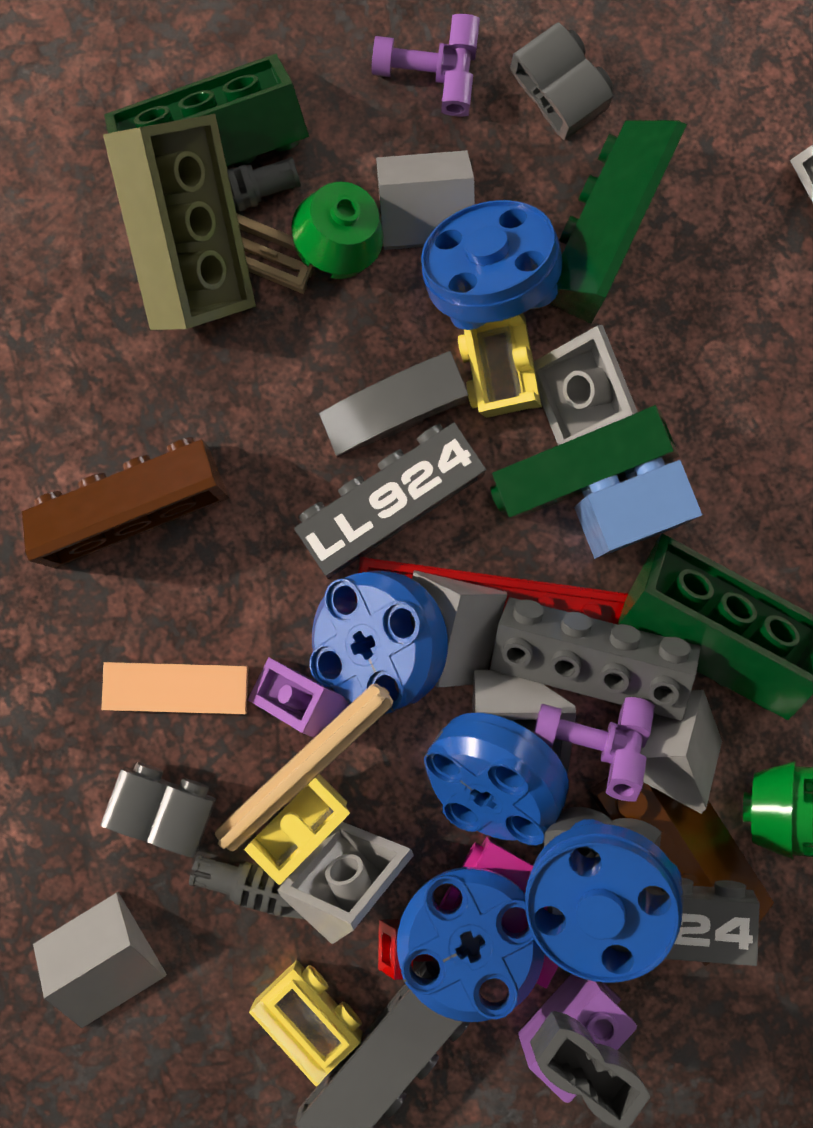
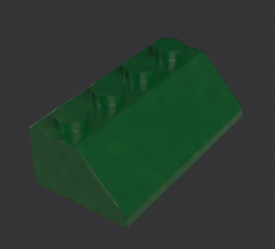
(251, 104)
(612, 212)
(744, 631)

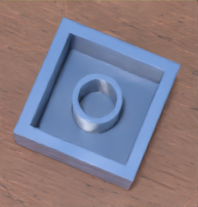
(633, 510)

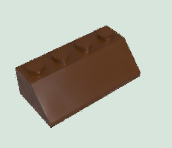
(122, 504)
(690, 840)

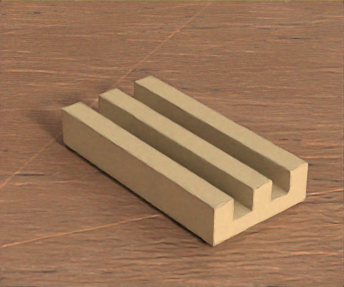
(268, 272)

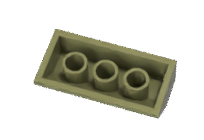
(180, 222)

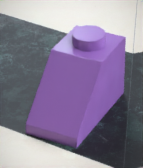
(296, 698)

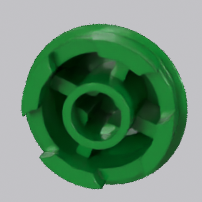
(338, 230)
(782, 810)

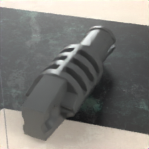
(251, 185)
(245, 884)

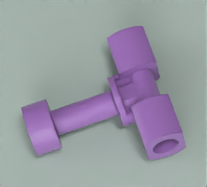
(450, 63)
(618, 744)

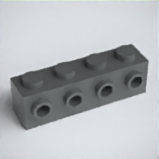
(594, 657)

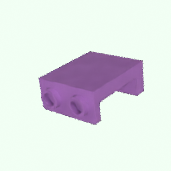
(593, 1006)

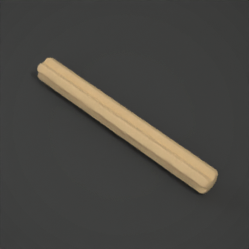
(304, 767)

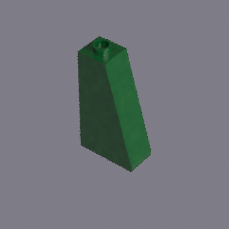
(582, 461)

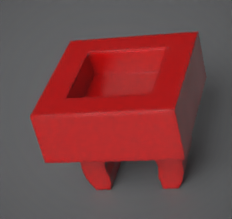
(387, 949)

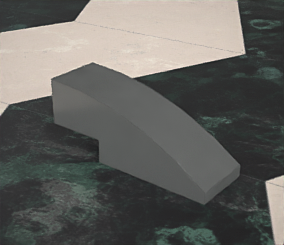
(394, 404)

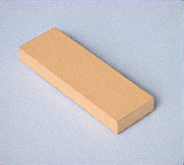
(175, 688)

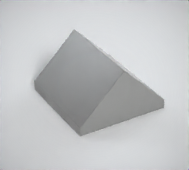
(421, 193)
(582, 386)
(470, 621)
(684, 753)
(343, 879)
(96, 962)

